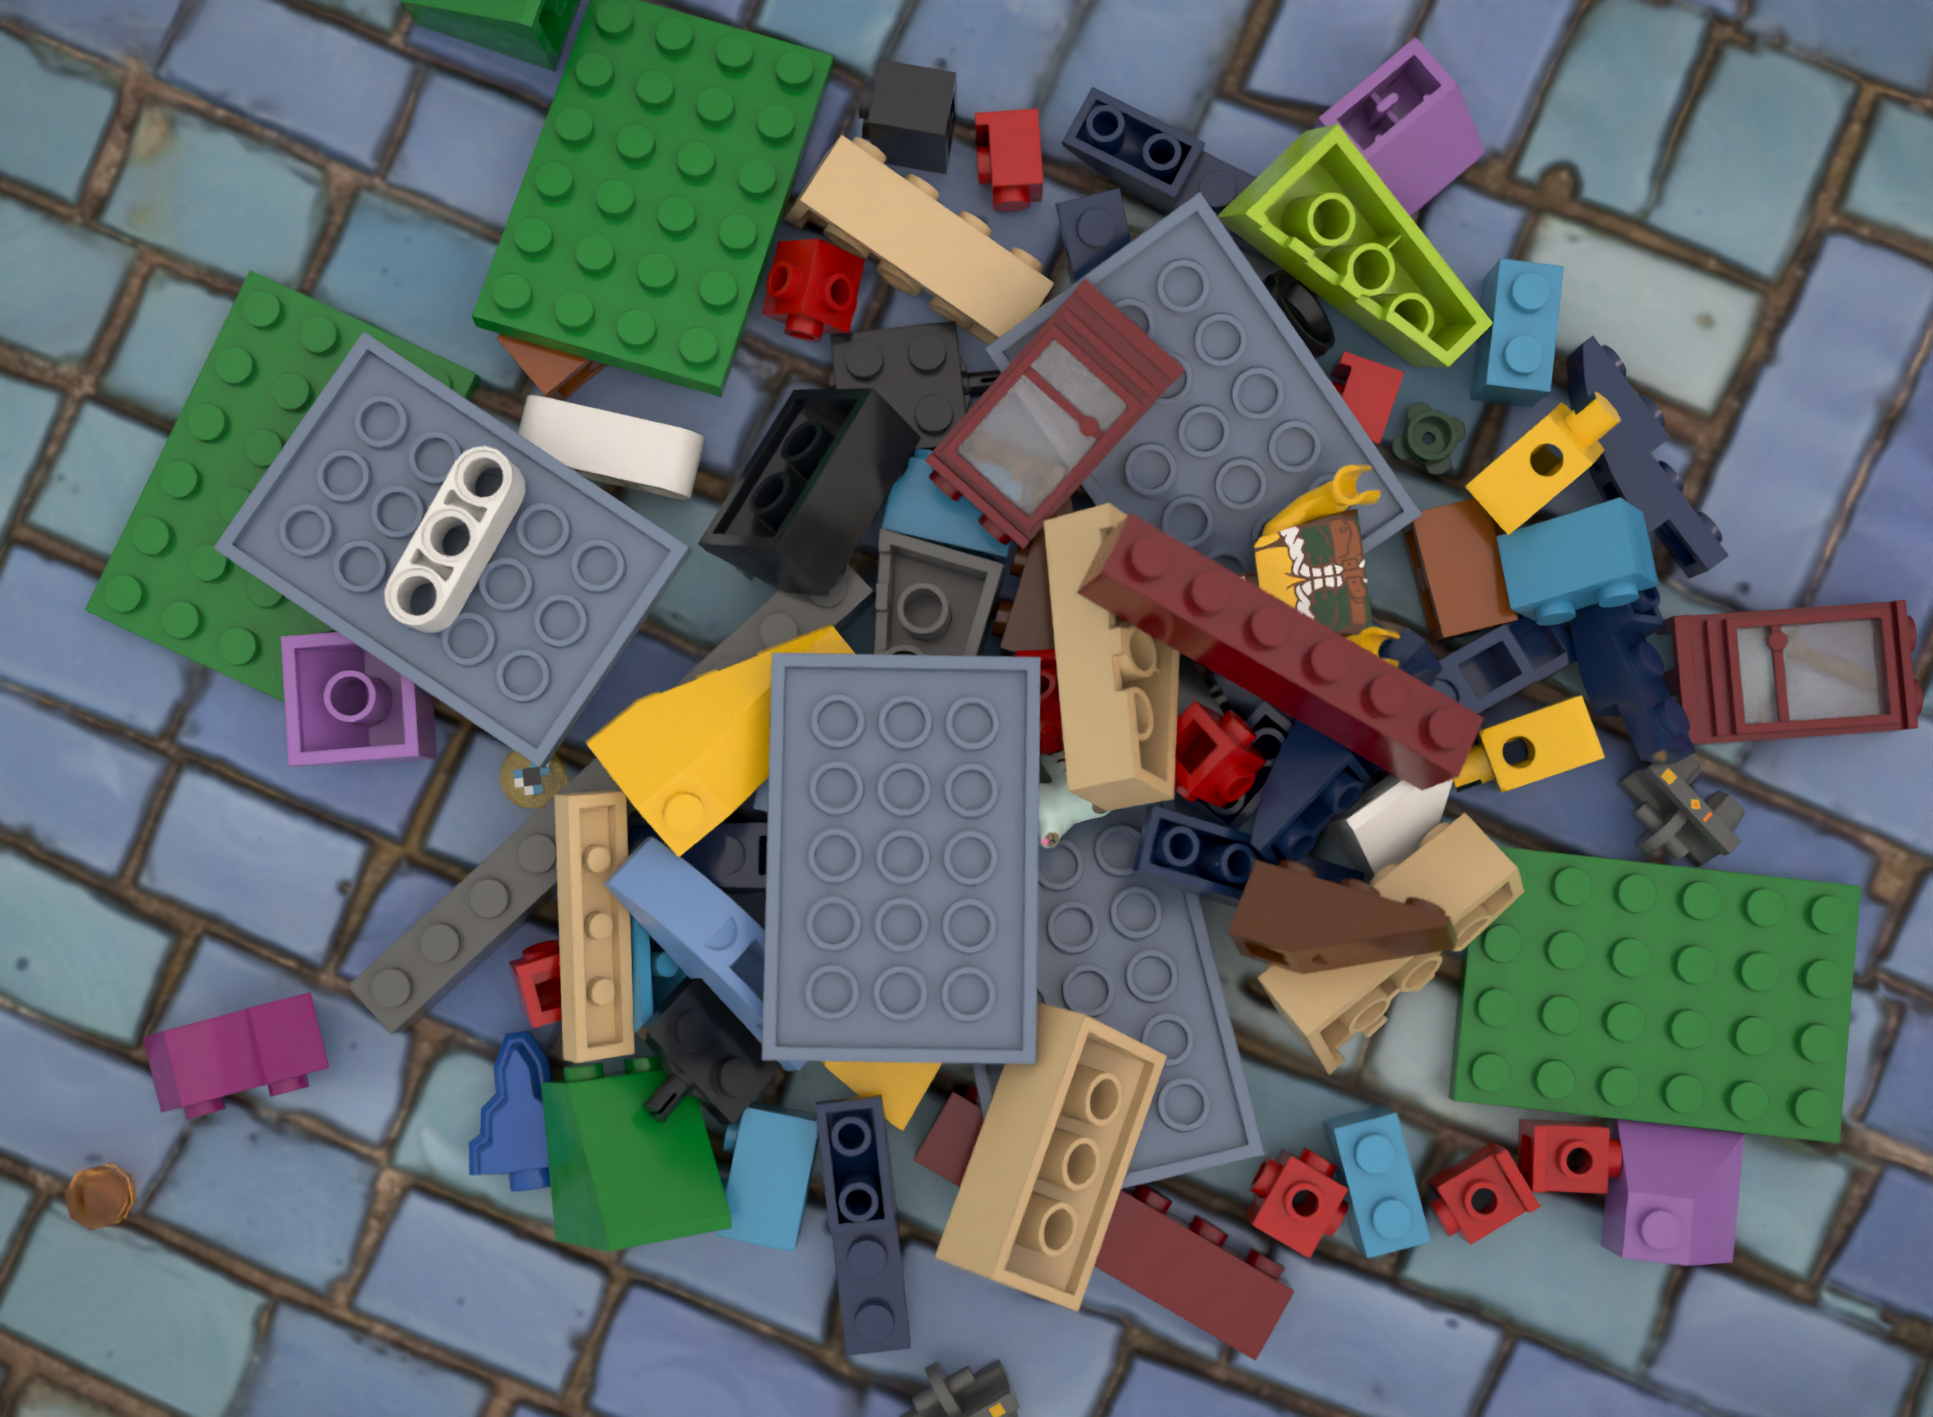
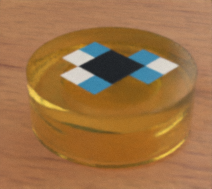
(530, 784)

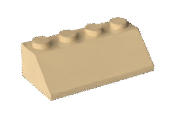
(1052, 1158)

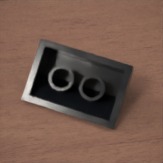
(812, 489)

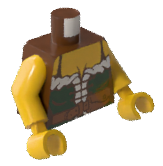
(1317, 562)

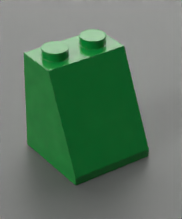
(517, 28)
(621, 1172)

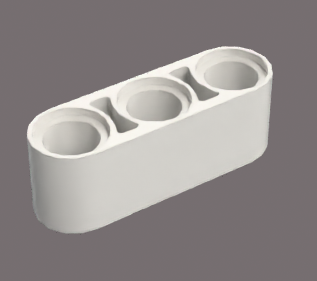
(615, 446)
(452, 507)

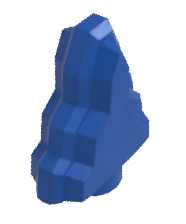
(513, 1119)

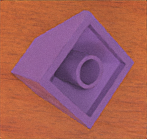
(1673, 1194)

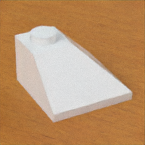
(1388, 823)

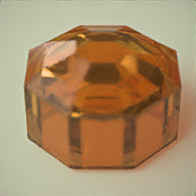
(100, 1196)

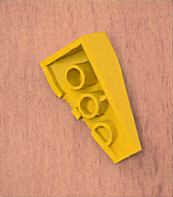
(702, 745)

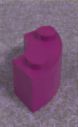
(235, 1053)

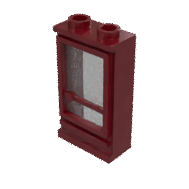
(1052, 415)
(1795, 672)

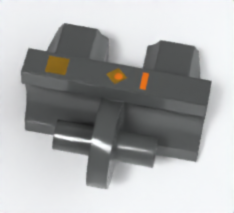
(1677, 815)
(966, 1394)

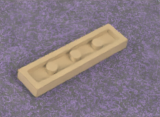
(593, 926)

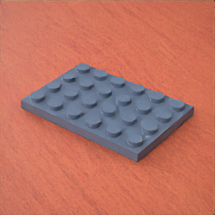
(1247, 415)
(549, 605)
(902, 859)
(1147, 968)

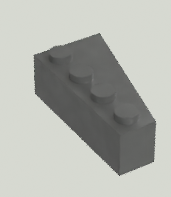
(933, 598)

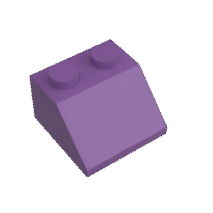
(351, 706)

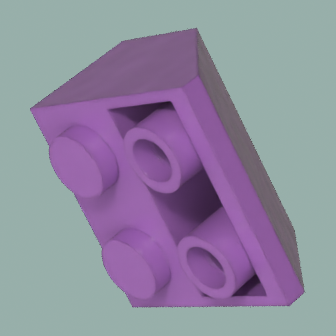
(1410, 126)

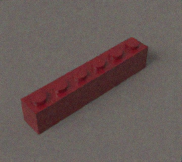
(1280, 654)
(1148, 1246)

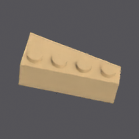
(919, 241)
(1111, 679)
(1453, 869)

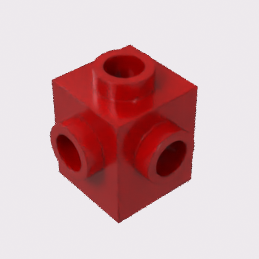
(812, 288)
(1214, 756)
(1304, 1222)

